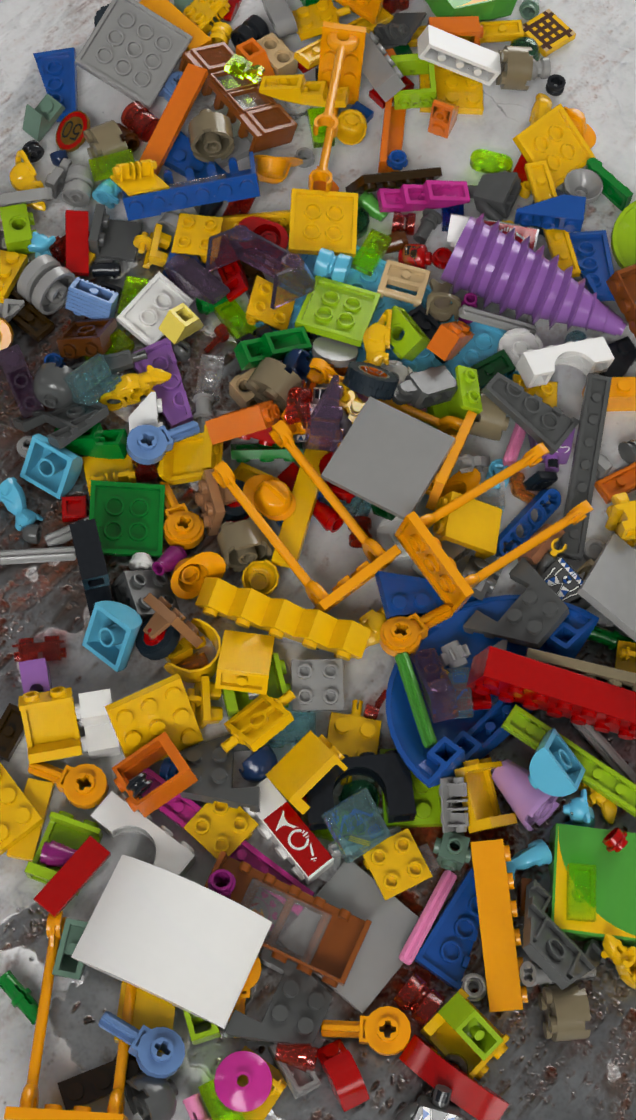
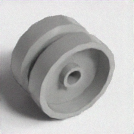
(45, 284)

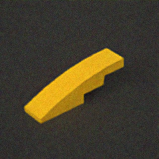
(297, 90)

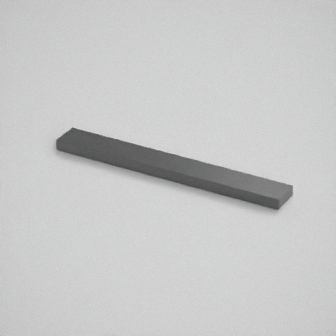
(585, 461)

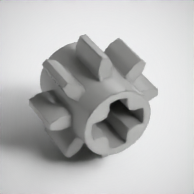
(454, 654)

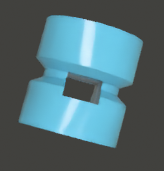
(332, 266)

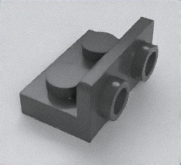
(487, 585)

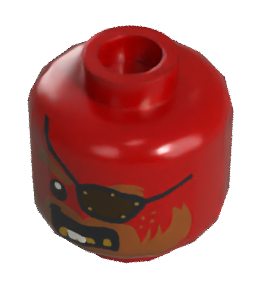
(415, 255)

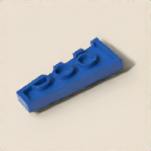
(60, 77)
(182, 156)
(594, 261)
(407, 594)
(452, 936)

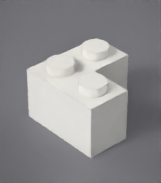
(99, 734)

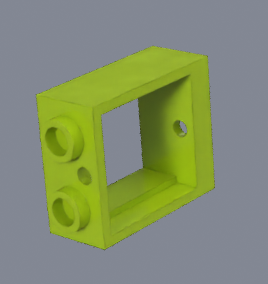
(411, 65)

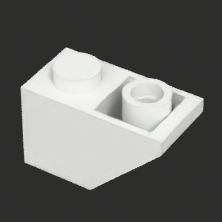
(147, 412)

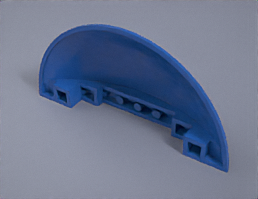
(477, 736)

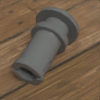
(428, 223)
(628, 451)

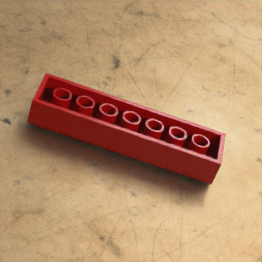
(554, 691)

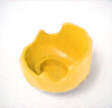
(351, 127)
(261, 576)

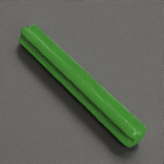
(416, 700)

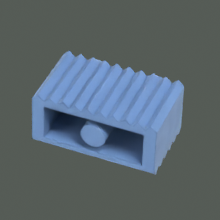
(91, 300)

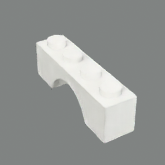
(587, 355)
(117, 818)

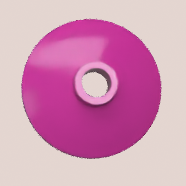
(259, 1081)

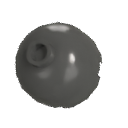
(51, 387)
(151, 1097)

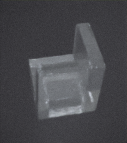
(495, 497)

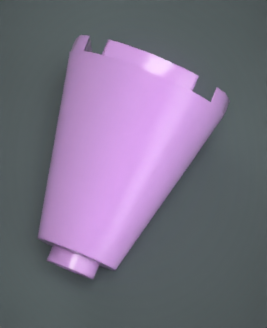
(527, 802)

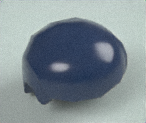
(297, 362)
(259, 764)

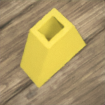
(180, 323)

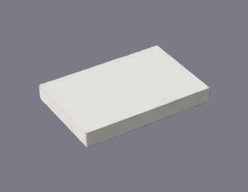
(149, 308)

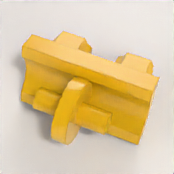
(151, 244)
(200, 702)

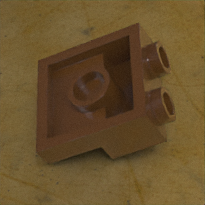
(86, 338)

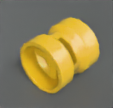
(220, 32)

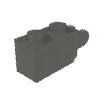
(426, 388)

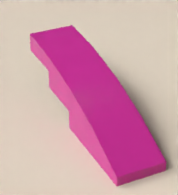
(431, 195)

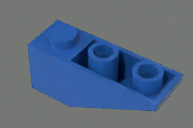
(560, 213)

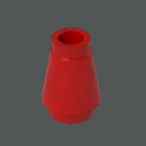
(327, 516)

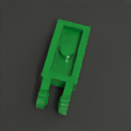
(612, 188)

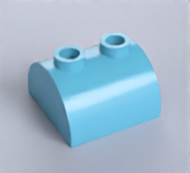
(51, 467)
(112, 633)
(555, 767)

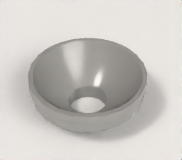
(586, 181)

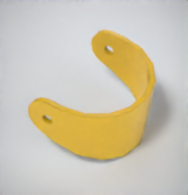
(210, 670)

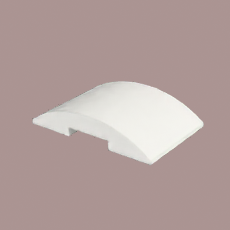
(173, 939)

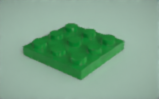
(128, 517)

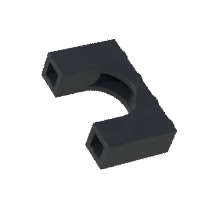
(91, 562)
(385, 769)

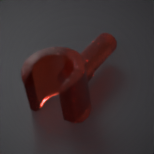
(221, 335)
(372, 711)

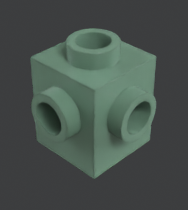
(448, 858)

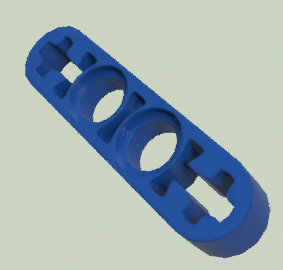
(525, 520)

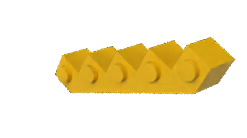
(283, 619)

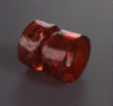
(139, 120)
(418, 999)

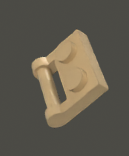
(404, 277)

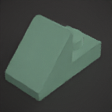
(40, 120)
(64, 964)

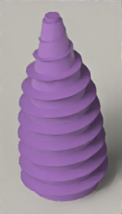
(523, 280)

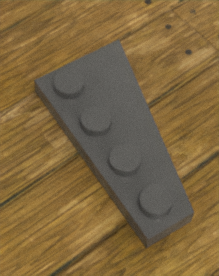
(530, 413)

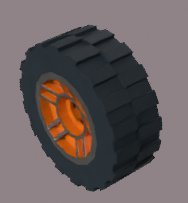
(370, 380)

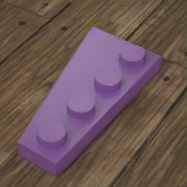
(174, 398)

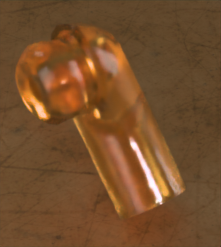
(518, 489)

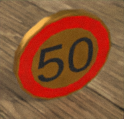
(70, 131)

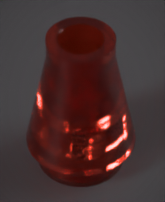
(298, 1055)

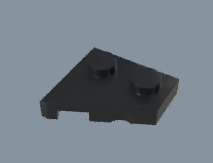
(624, 355)

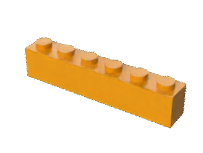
(496, 925)

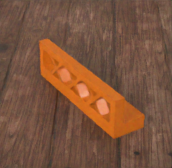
(391, 135)

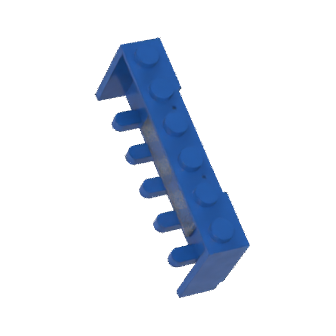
(195, 192)

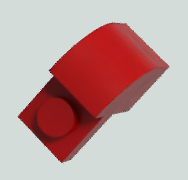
(343, 1075)

